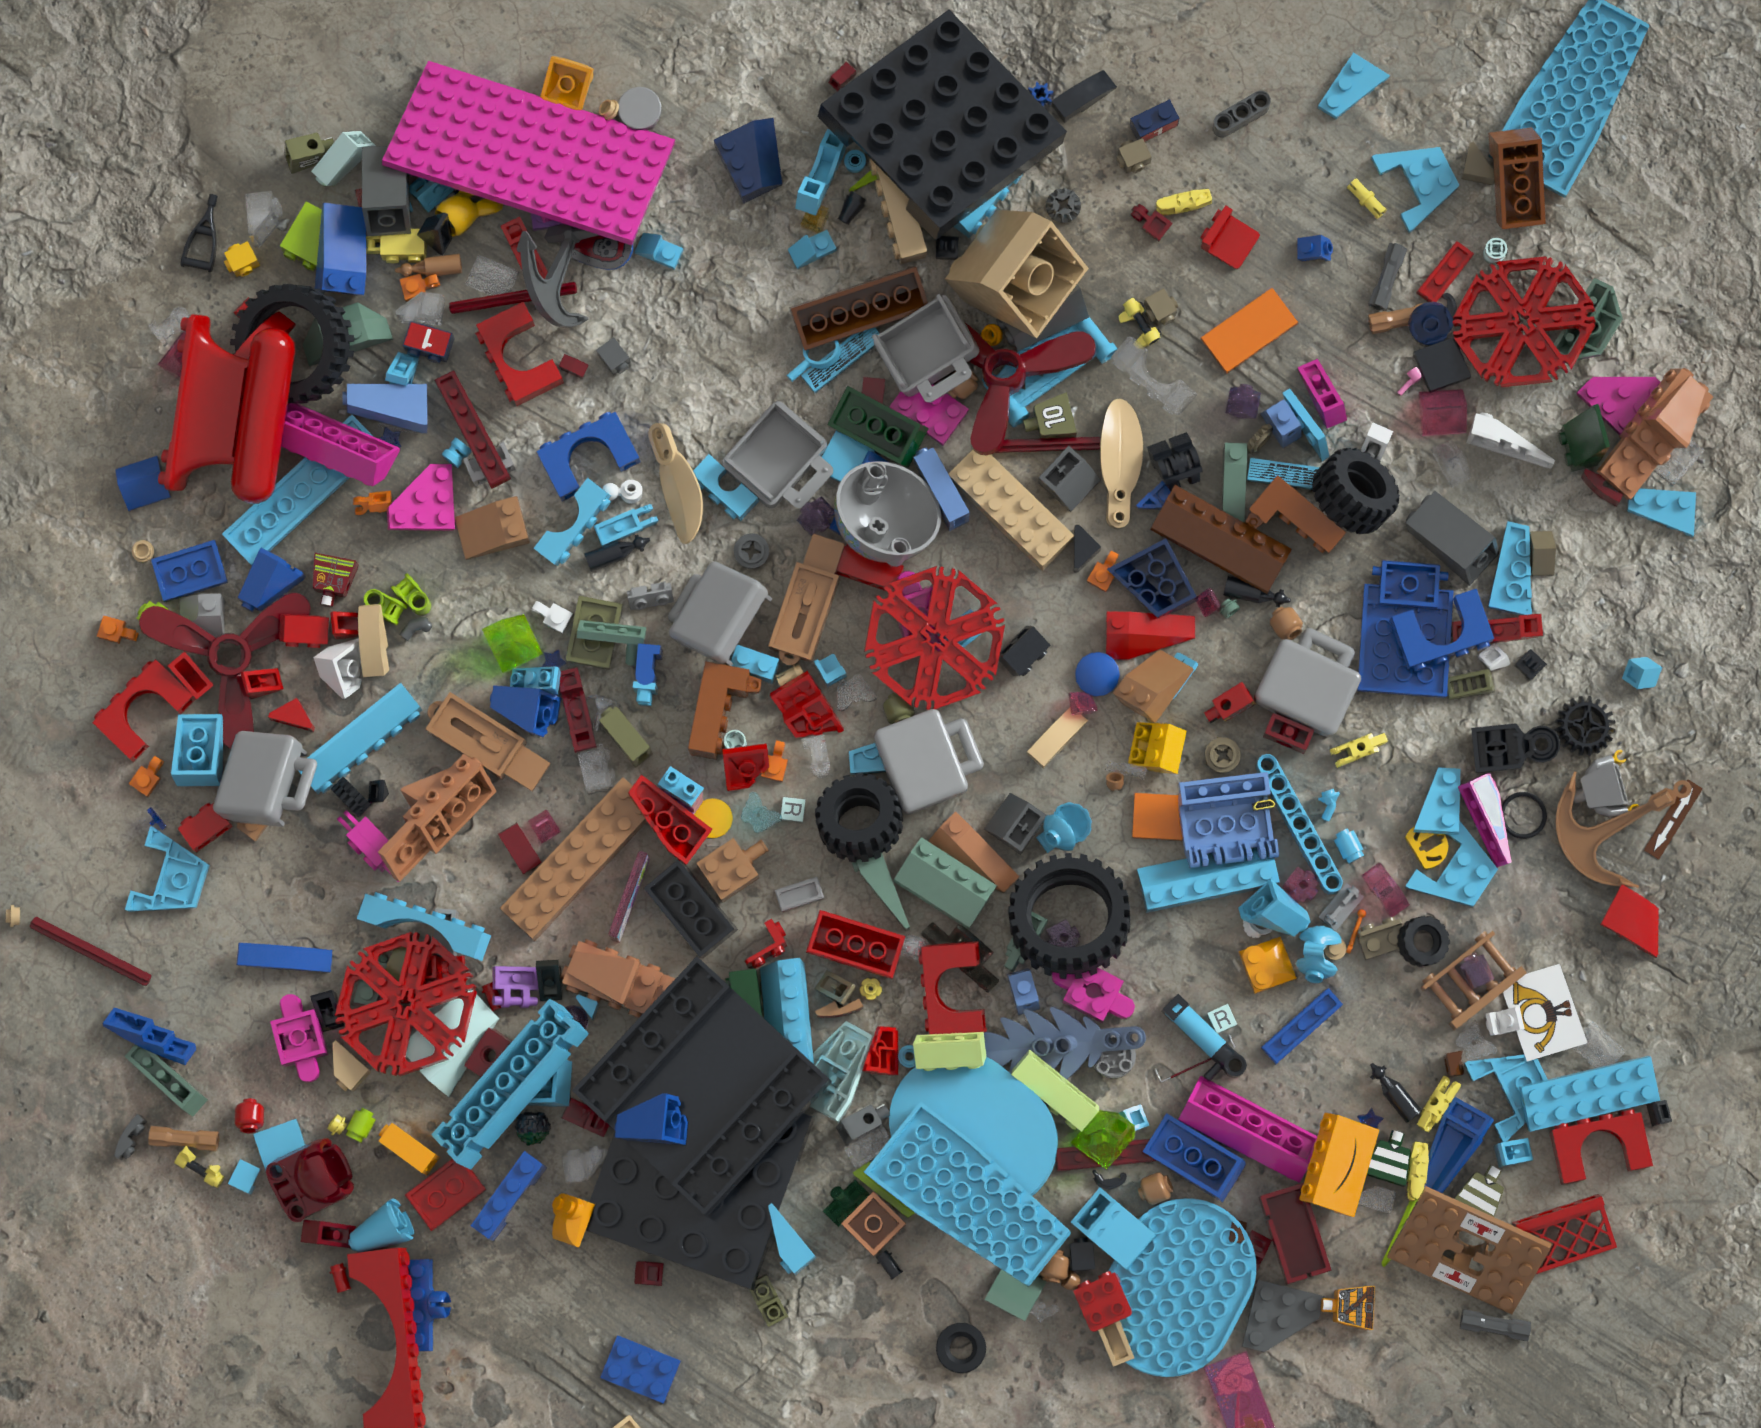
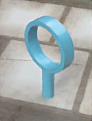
(804, 365)

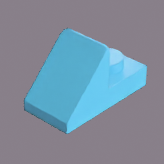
(811, 249)
(658, 250)
(402, 369)

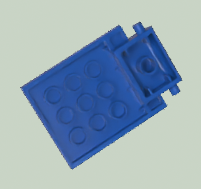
(1402, 589)

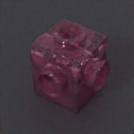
(1301, 877)

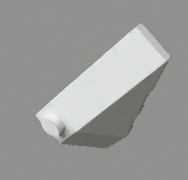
(1497, 437)

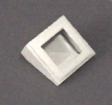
(1494, 657)

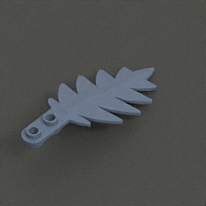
(1070, 1042)

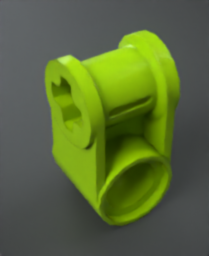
(409, 593)
(390, 606)

